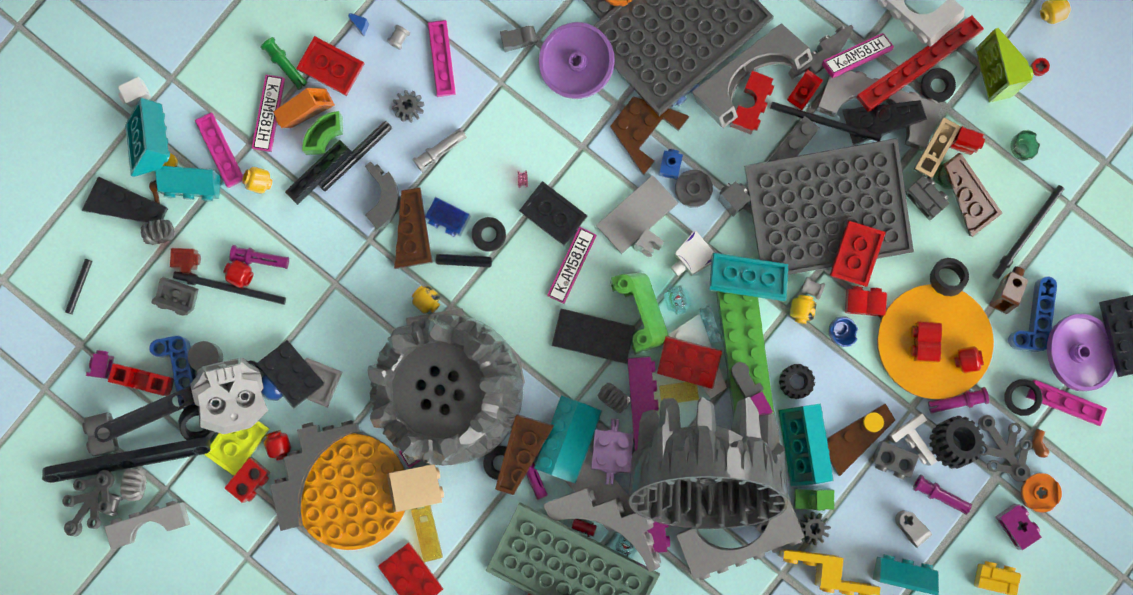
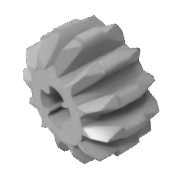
(133, 484)

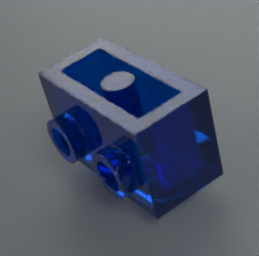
(447, 217)

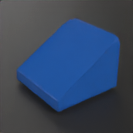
(360, 23)

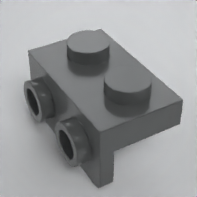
(175, 296)

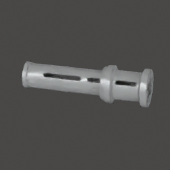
(432, 154)

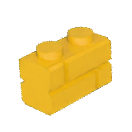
(997, 579)

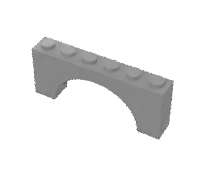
(776, 47)
(850, 84)
(707, 558)

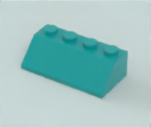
(146, 138)
(568, 440)
(806, 445)

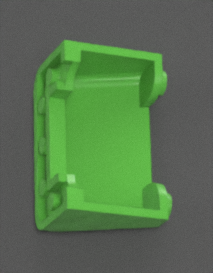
(655, 330)

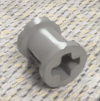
(398, 37)
(812, 288)

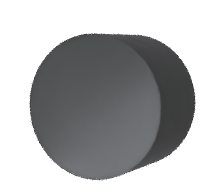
(204, 354)

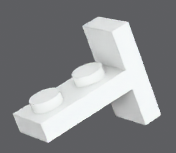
(914, 440)

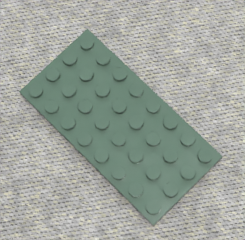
(558, 560)

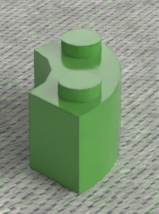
(322, 132)

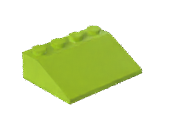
(1002, 66)

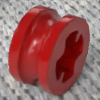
(1045, 63)

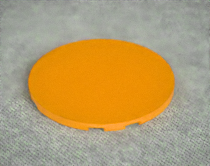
(962, 327)
(349, 495)

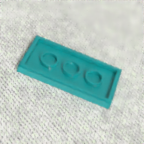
(748, 277)

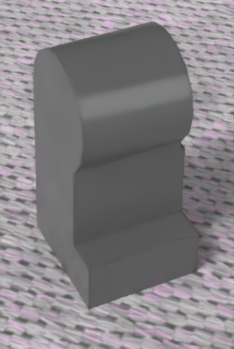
(518, 38)
(741, 376)

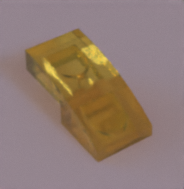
(679, 391)

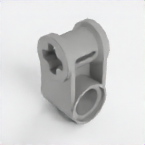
(915, 530)

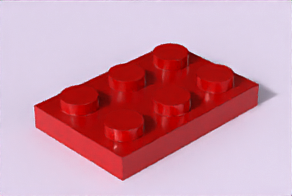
(330, 66)
(857, 253)
(689, 362)
(409, 573)

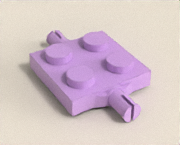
(612, 451)

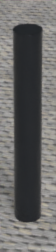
(78, 286)

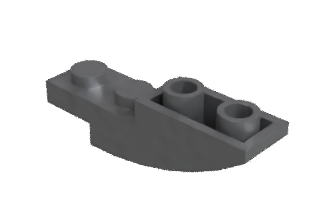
(827, 48)

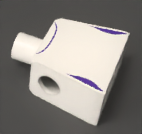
(692, 255)

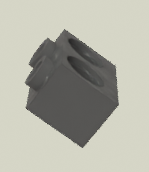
(896, 455)

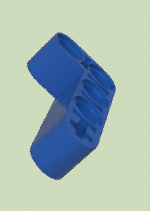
(1038, 313)
(175, 355)

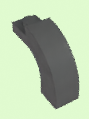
(388, 204)

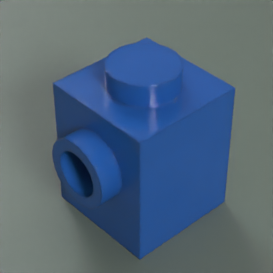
(670, 164)

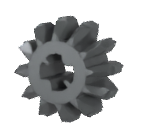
(410, 112)
(157, 231)
(614, 398)
(819, 524)

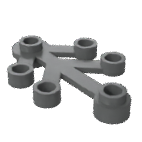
(1006, 450)
(90, 502)

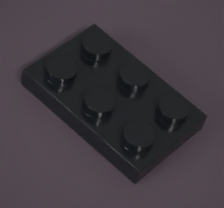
(553, 213)
(290, 374)

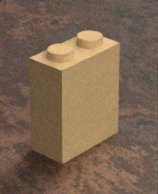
(415, 487)

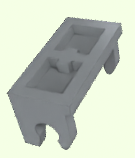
(647, 242)

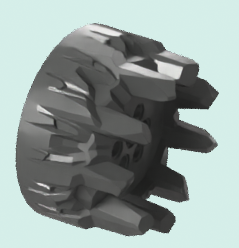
(486, 376)
(708, 472)

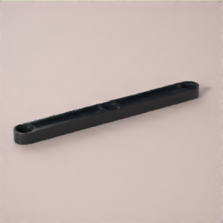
(148, 413)
(126, 460)

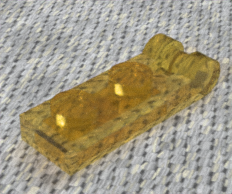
(427, 534)

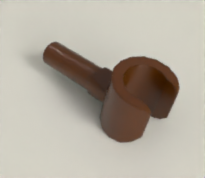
(153, 187)

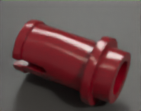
(584, 527)

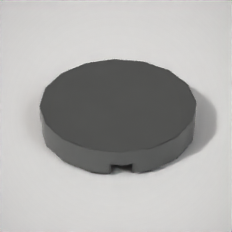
(693, 188)

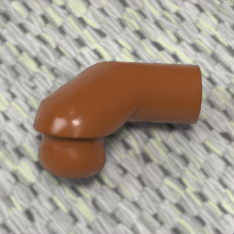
(1038, 445)

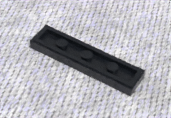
(318, 172)

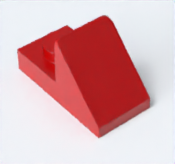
(804, 89)

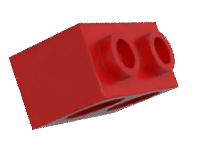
(244, 476)

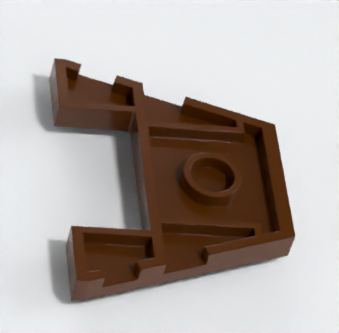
(636, 125)

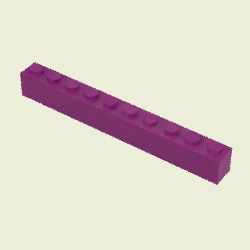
(642, 400)

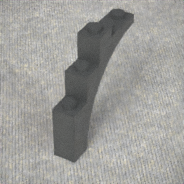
(313, 442)

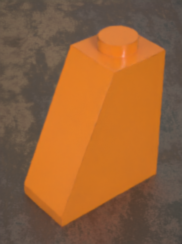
(303, 107)

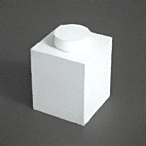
(133, 91)

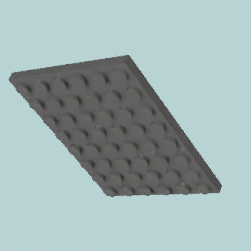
(676, 43)
(808, 198)

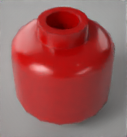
(238, 273)
(969, 359)
(277, 445)

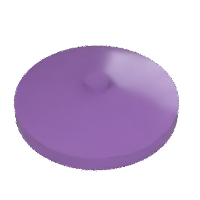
(576, 60)
(1080, 353)

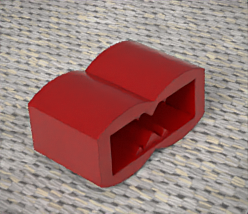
(968, 141)
(865, 302)
(927, 342)

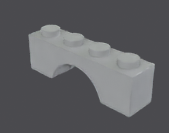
(124, 532)

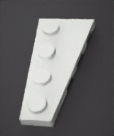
(695, 332)

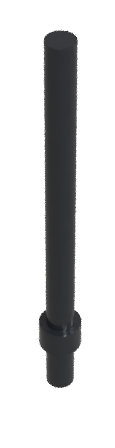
(861, 132)
(1007, 260)
(193, 279)

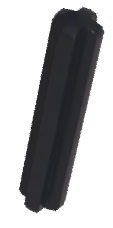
(463, 260)

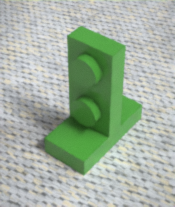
(814, 499)

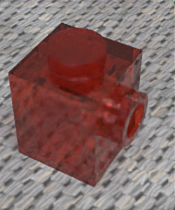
(184, 259)

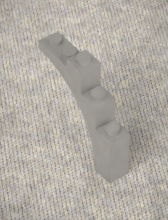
(610, 513)

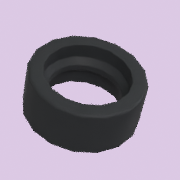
(956, 266)
(1008, 397)
(187, 414)

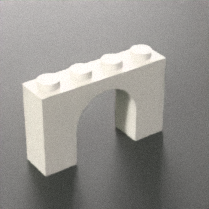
(929, 26)

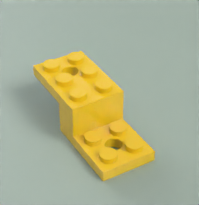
(829, 572)

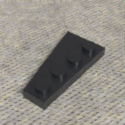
(884, 118)
(119, 202)

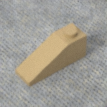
(937, 148)

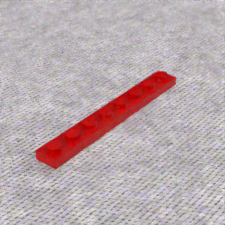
(919, 63)

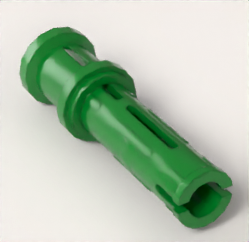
(279, 56)

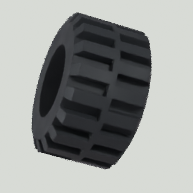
(969, 439)

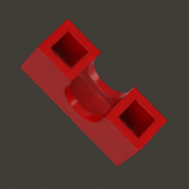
(758, 87)
(141, 379)

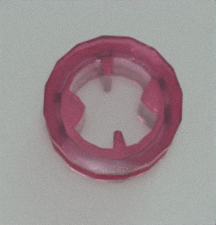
(522, 179)

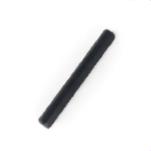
(357, 154)

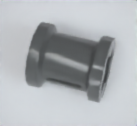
(114, 500)

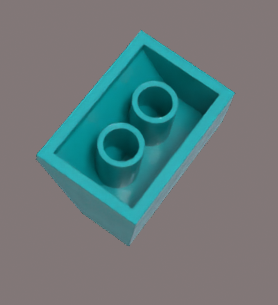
(188, 183)
(906, 574)

